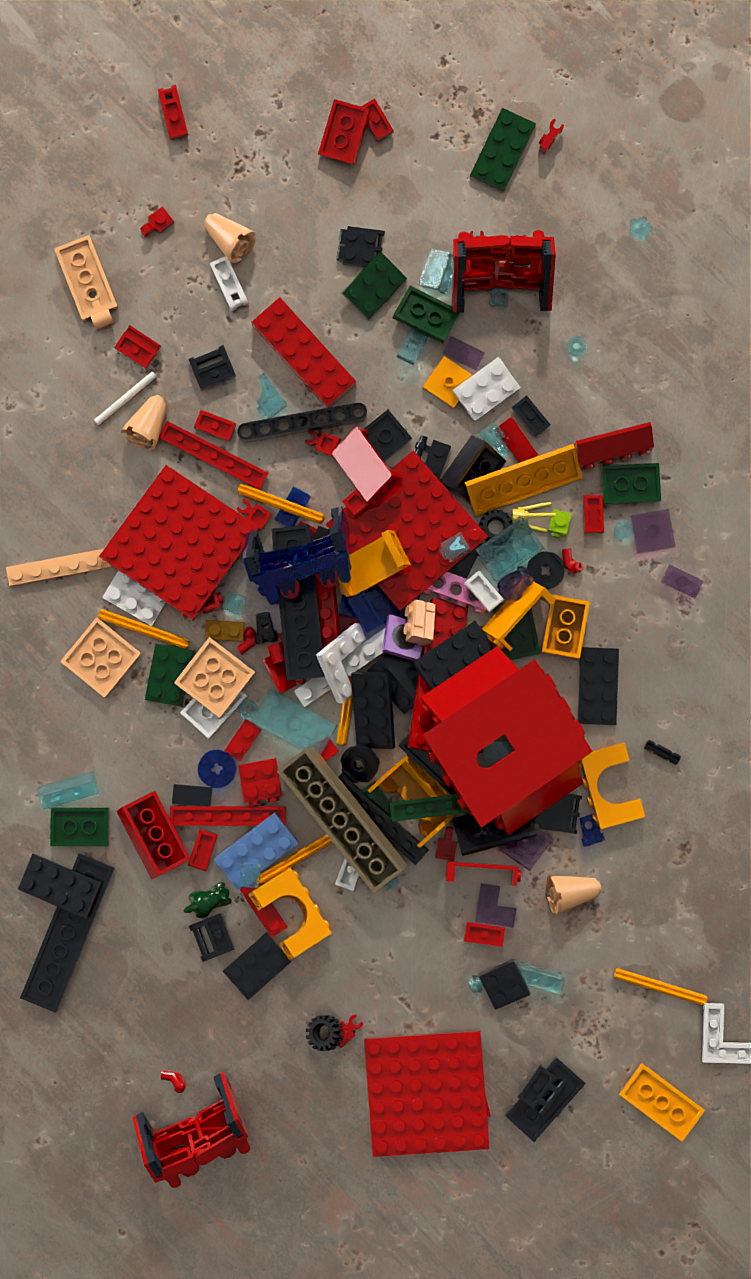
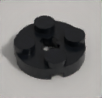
(546, 559)
(366, 756)

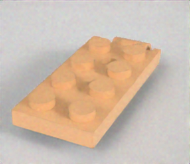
(85, 276)

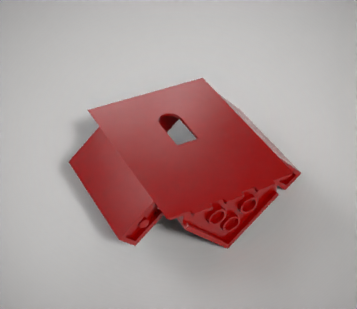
(496, 700)

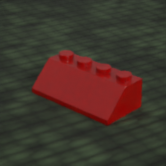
(615, 445)
(153, 835)

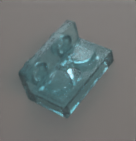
(437, 271)

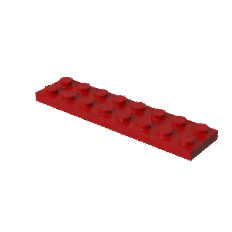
(448, 621)

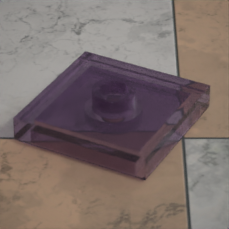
(653, 531)

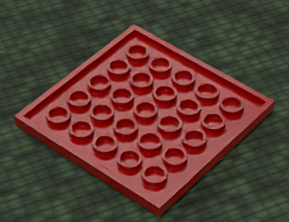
(422, 518)
(178, 542)
(426, 1093)

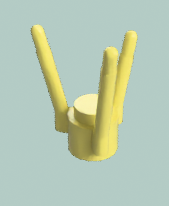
(522, 512)

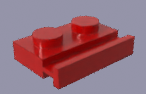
(137, 347)

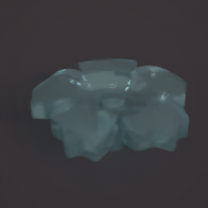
(640, 227)

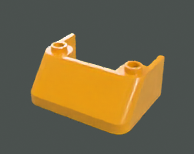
(414, 783)

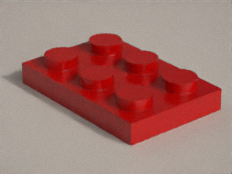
(344, 132)

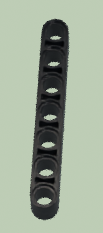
(292, 420)

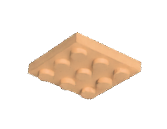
(100, 657)
(214, 677)

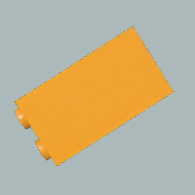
(374, 564)
(512, 612)

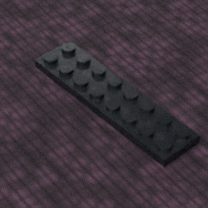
(299, 614)
(64, 943)

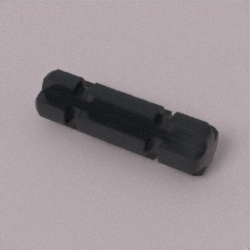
(662, 752)

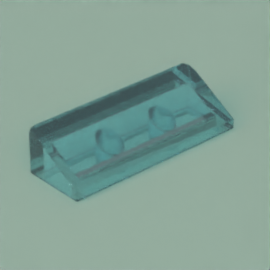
(68, 790)

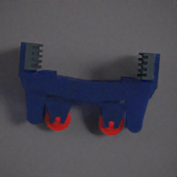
(281, 567)

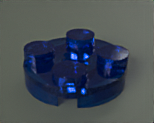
(226, 774)

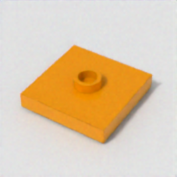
(444, 379)

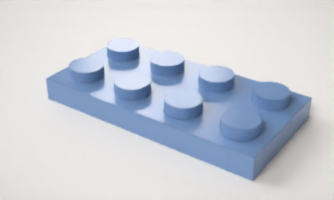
(259, 846)

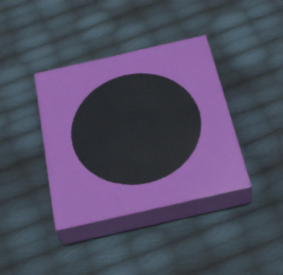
(395, 640)

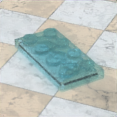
(293, 722)

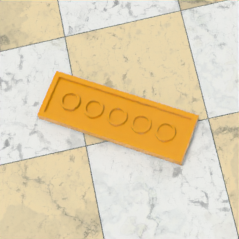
(524, 480)

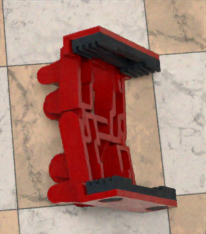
(488, 251)
(200, 1132)

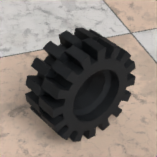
(494, 515)
(314, 1033)

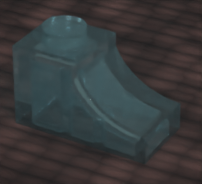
(270, 400)

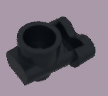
(266, 632)

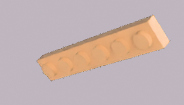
(56, 568)

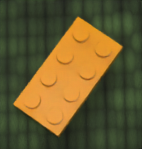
(661, 1102)

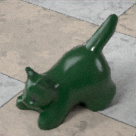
(205, 901)

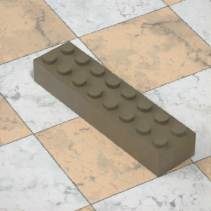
(342, 818)

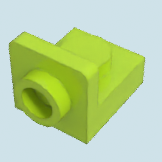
(559, 524)

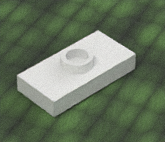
(484, 591)

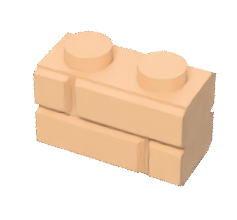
(420, 622)

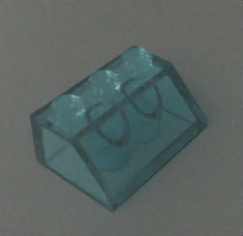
(509, 549)

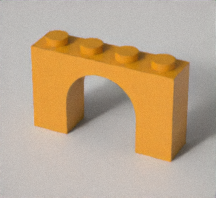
(607, 813)
(313, 926)

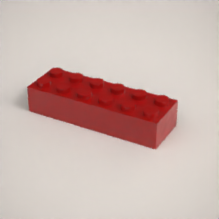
(303, 353)

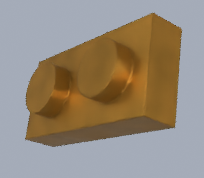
(224, 630)

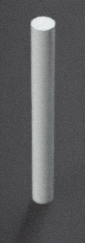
(125, 398)

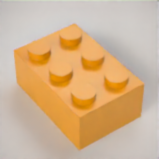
(565, 627)

